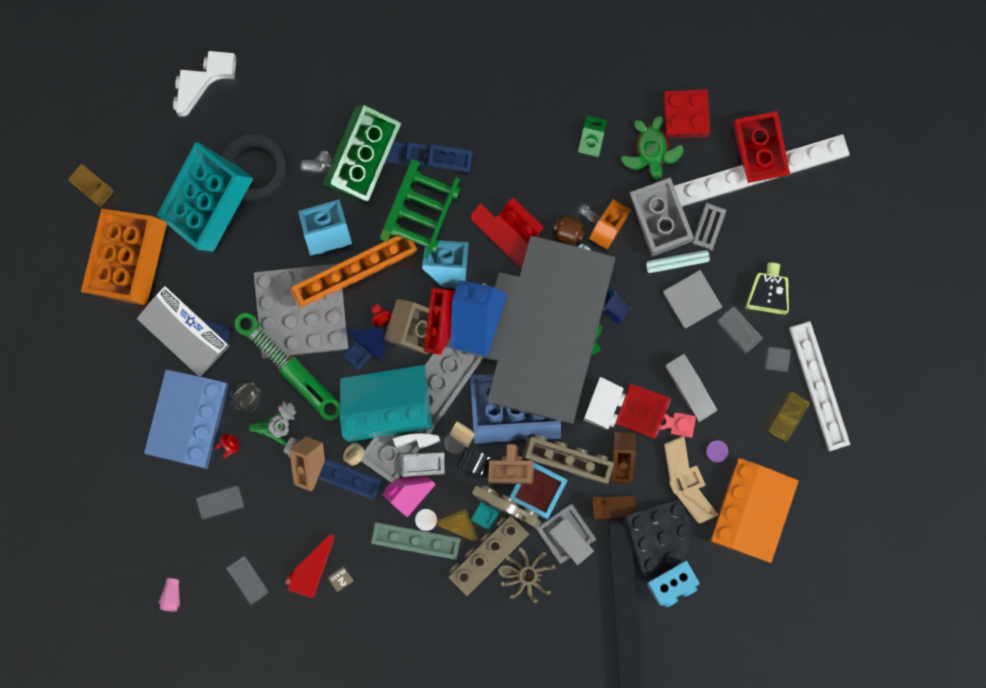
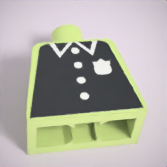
(769, 292)

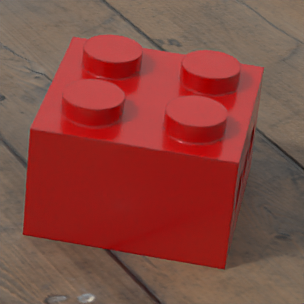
(686, 114)

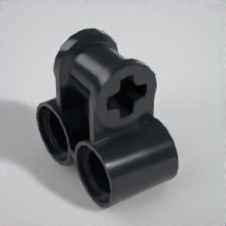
(475, 462)

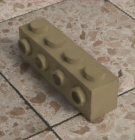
(567, 460)
(488, 555)

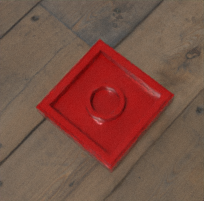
(643, 411)

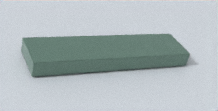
(415, 540)

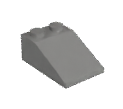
(661, 217)

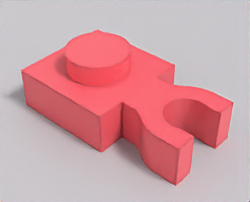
(680, 424)

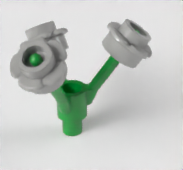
(277, 426)

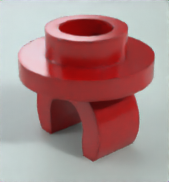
(381, 317)
(230, 443)

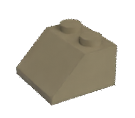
(408, 326)

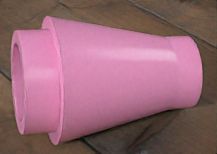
(170, 596)

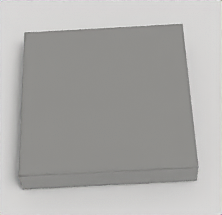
(692, 299)
(577, 522)

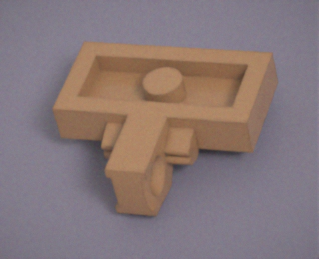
(511, 469)

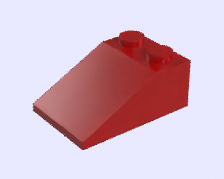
(761, 147)

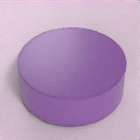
(717, 451)

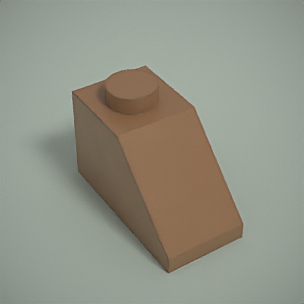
(306, 462)

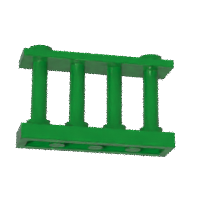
(400, 210)

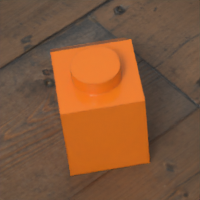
(610, 224)

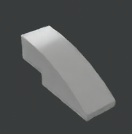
(691, 387)

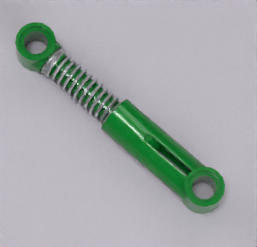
(290, 368)

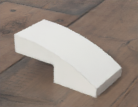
(423, 440)

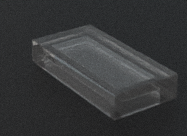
(740, 329)
(220, 502)
(248, 580)

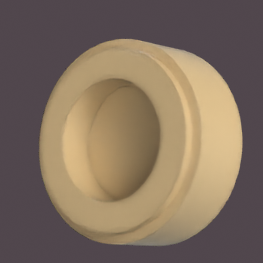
(353, 454)

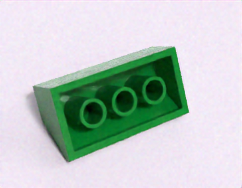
(362, 153)

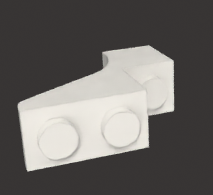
(194, 83)

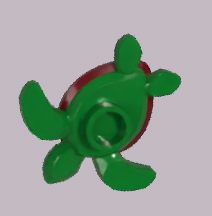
(652, 149)

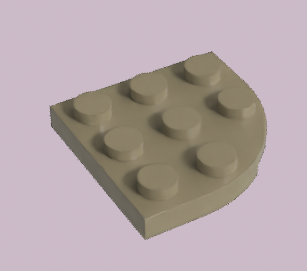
(507, 506)

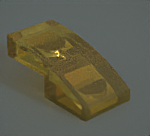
(789, 416)

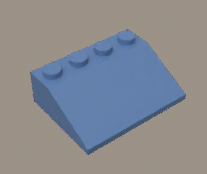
(186, 418)
(501, 424)

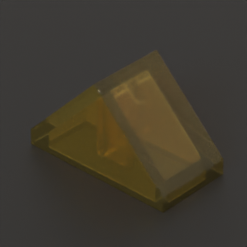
(459, 524)

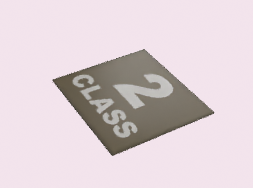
(340, 579)

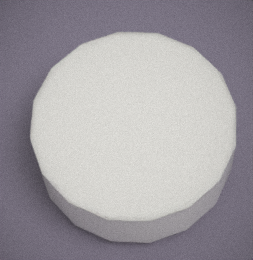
(426, 519)

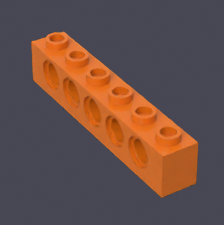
(352, 271)

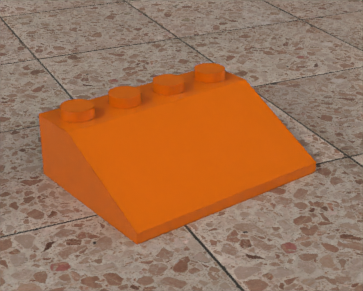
(124, 256)
(754, 510)

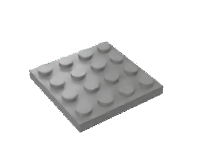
(303, 331)

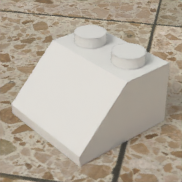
(603, 404)

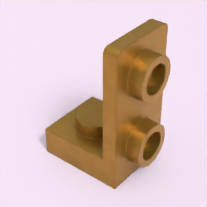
(91, 185)

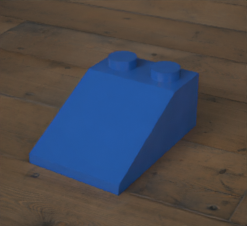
(475, 317)

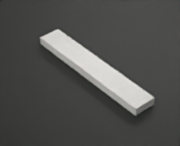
(819, 386)

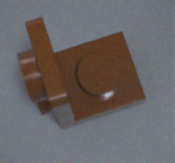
(613, 507)

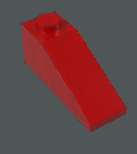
(439, 320)
(310, 570)

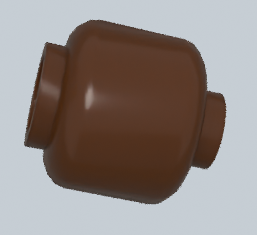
(568, 230)

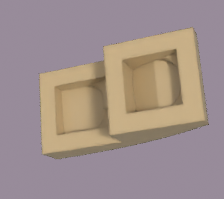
(462, 434)

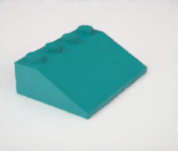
(204, 197)
(385, 403)

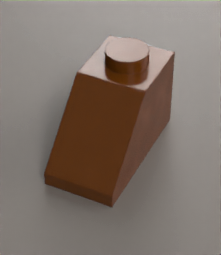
(623, 457)

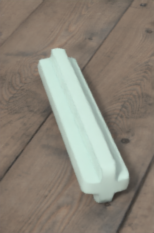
(677, 261)

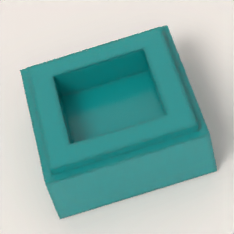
(485, 515)

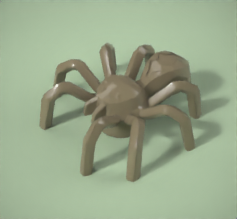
(526, 575)

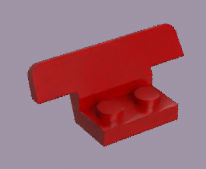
(509, 229)

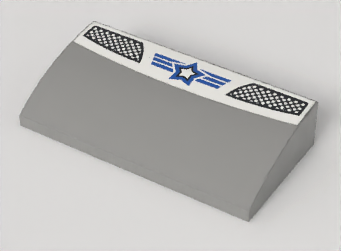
(182, 331)

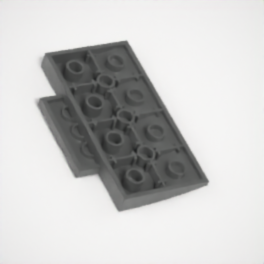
(548, 329)

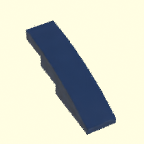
(430, 156)

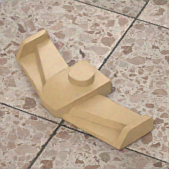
(687, 481)

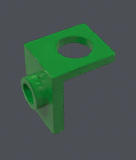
(592, 136)

